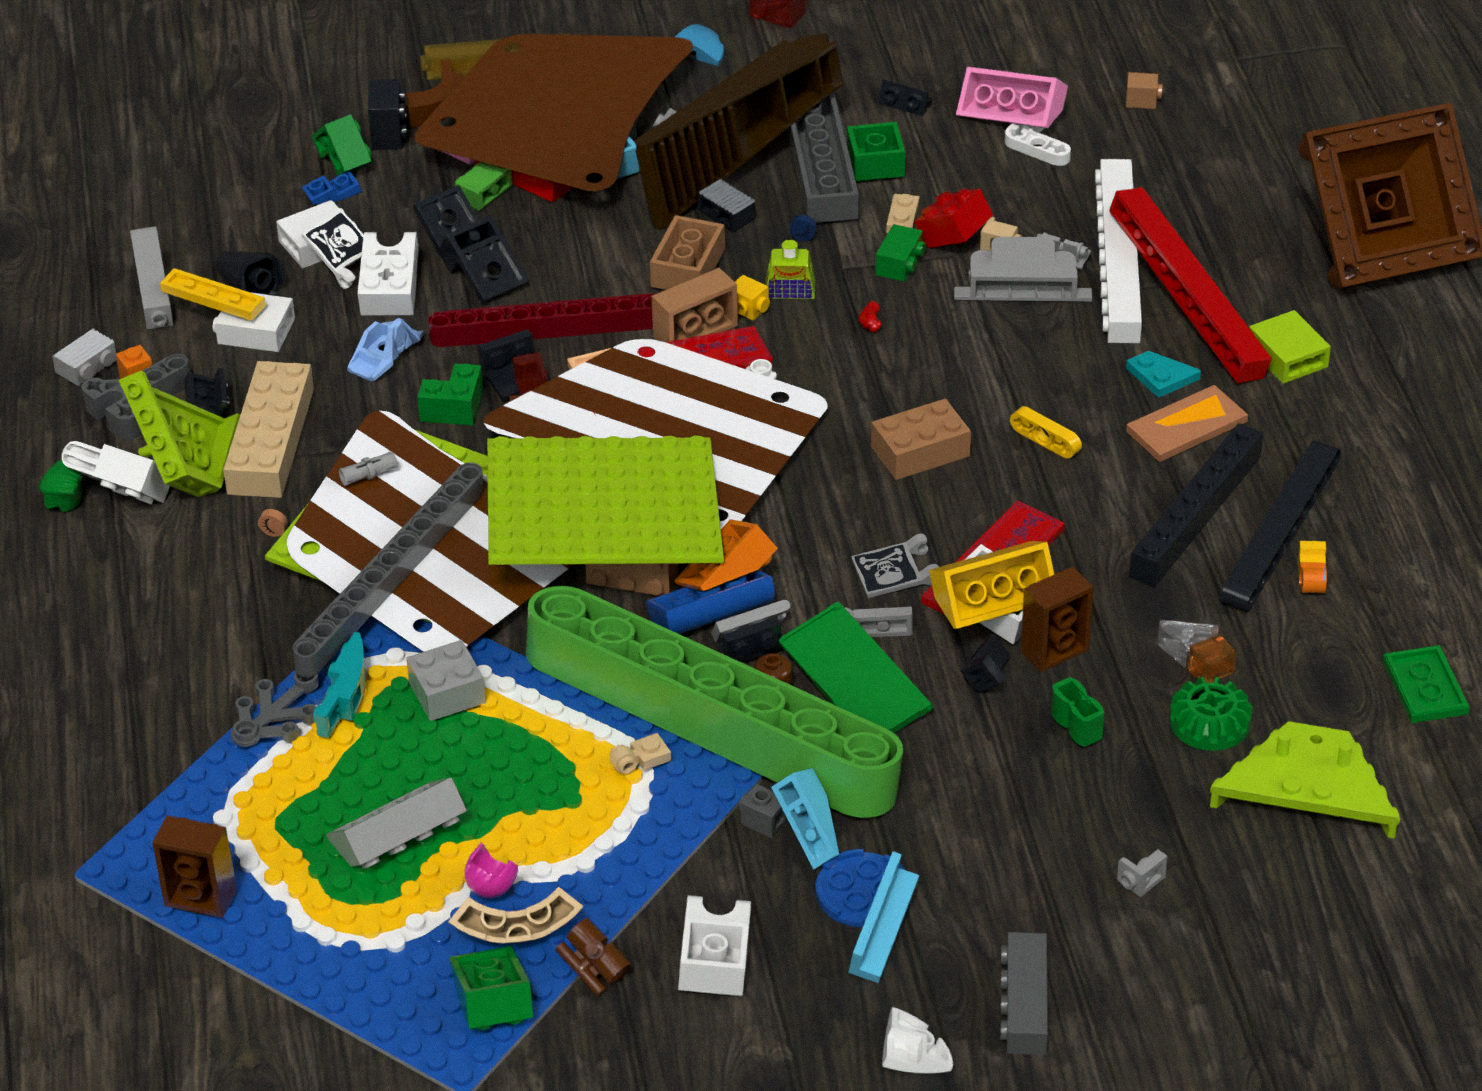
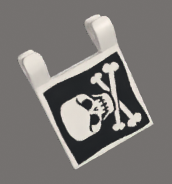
(337, 244)

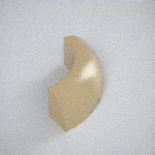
(519, 925)

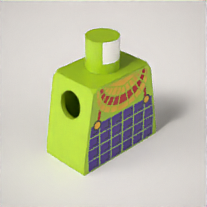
(790, 273)

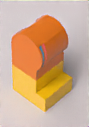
(1312, 566)

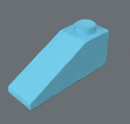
(809, 815)

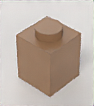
(1143, 90)

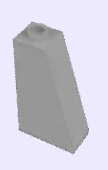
(150, 274)

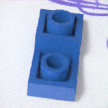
(339, 188)

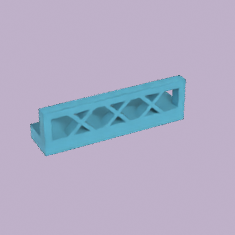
(883, 921)

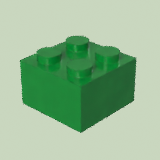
(876, 151)

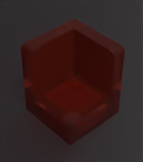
(529, 372)

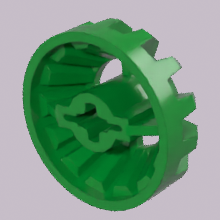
(1214, 720)

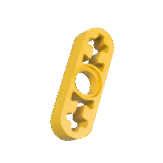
(1060, 439)

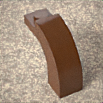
(423, 103)

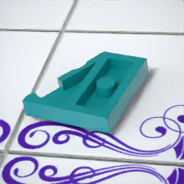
(1161, 373)

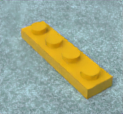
(212, 294)

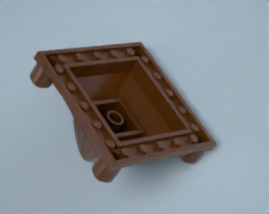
(1394, 195)

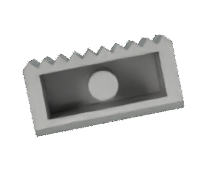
(85, 357)

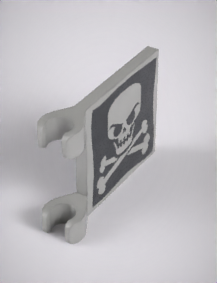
(892, 567)

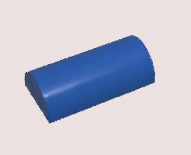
(693, 608)

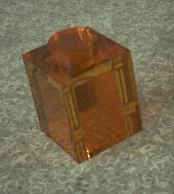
(1212, 659)

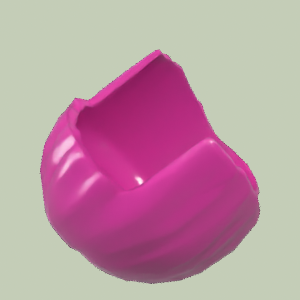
(488, 876)

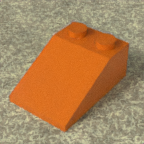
(744, 551)

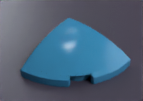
(705, 43)

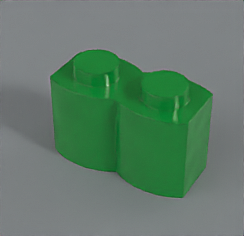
(1077, 711)

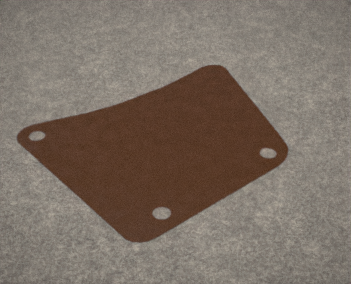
(554, 104)

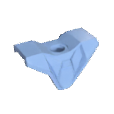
(369, 360)

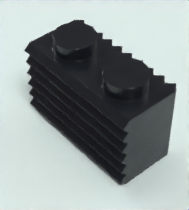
(726, 205)

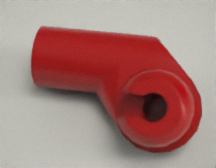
(868, 317)

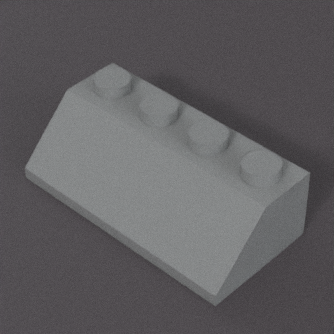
(398, 822)

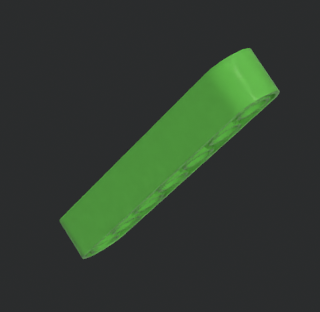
(712, 699)

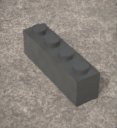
(1026, 993)

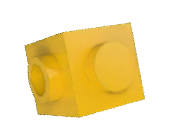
(751, 297)

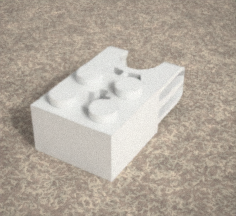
(388, 276)
(117, 470)
(714, 949)

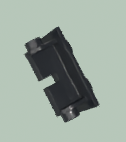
(904, 97)

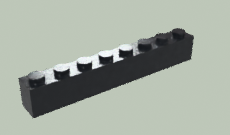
(1195, 505)

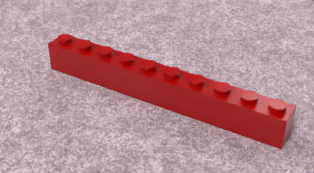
(1190, 285)

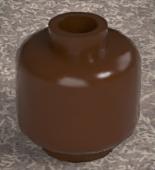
(775, 666)

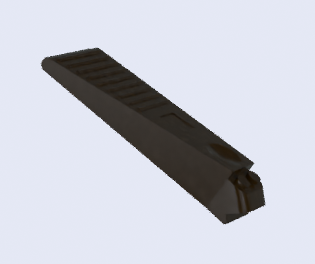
(733, 122)

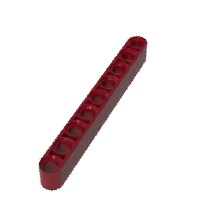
(542, 320)

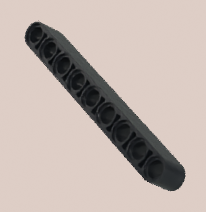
(1280, 526)

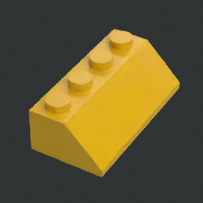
(990, 582)

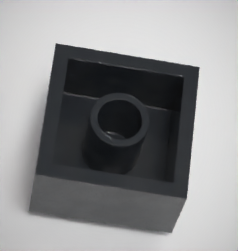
(387, 114)

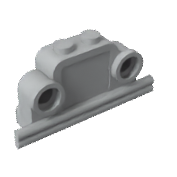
(1023, 272)

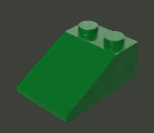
(492, 987)

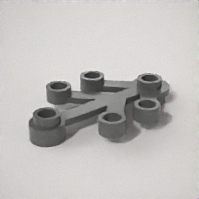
(249, 732)

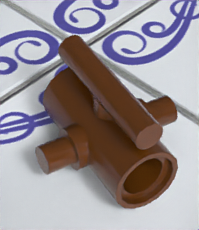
(593, 956)

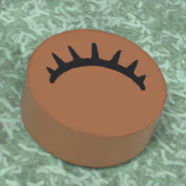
(272, 522)

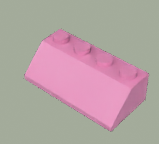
(1011, 97)

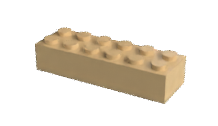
(269, 429)

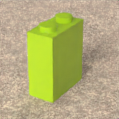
(1292, 346)

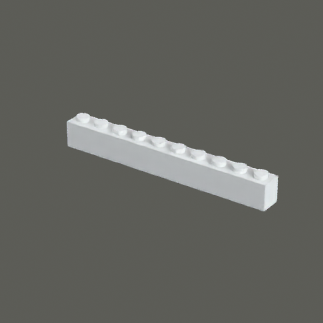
(1118, 257)

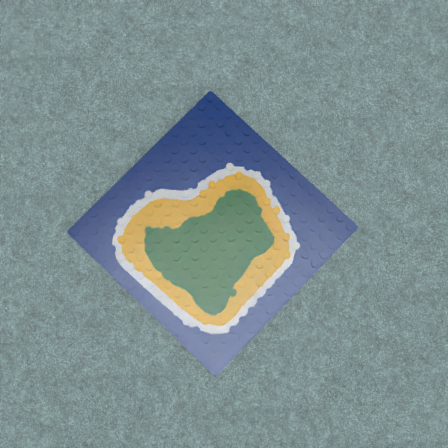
(377, 940)

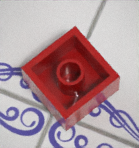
(953, 217)

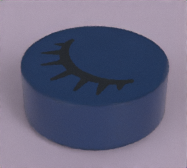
(803, 227)

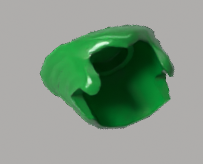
(62, 487)

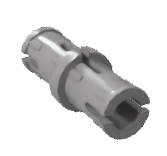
(368, 468)

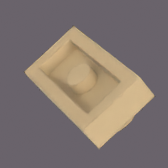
(903, 211)

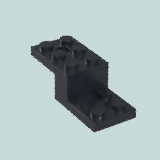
(470, 244)

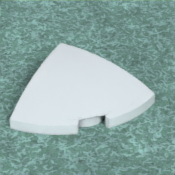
(912, 1047)

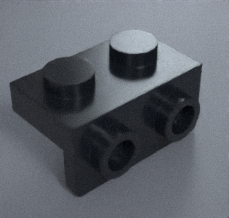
(208, 392)
(752, 641)

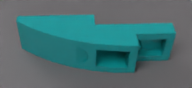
(346, 687)

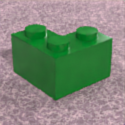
(342, 144)
(452, 400)

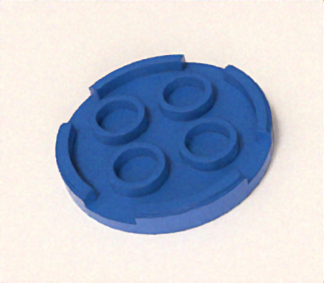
(850, 885)

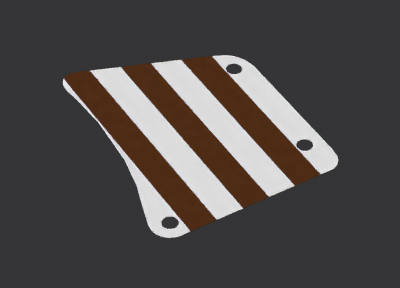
(676, 397)
(453, 582)

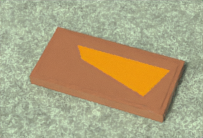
(1186, 423)

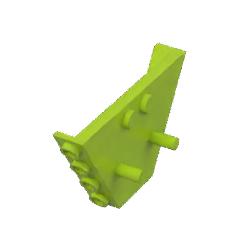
(182, 438)
(1311, 772)

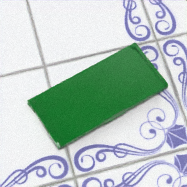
(854, 669)

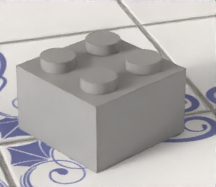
(446, 680)

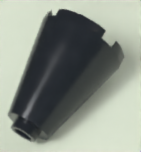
(251, 271)

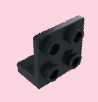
(497, 361)

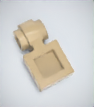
(646, 751)

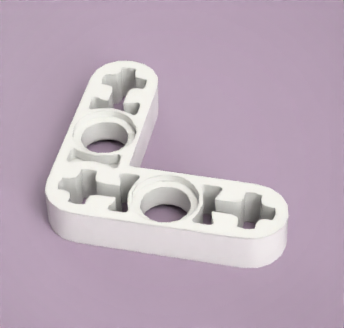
(1051, 151)

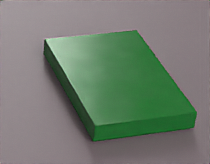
(1425, 684)

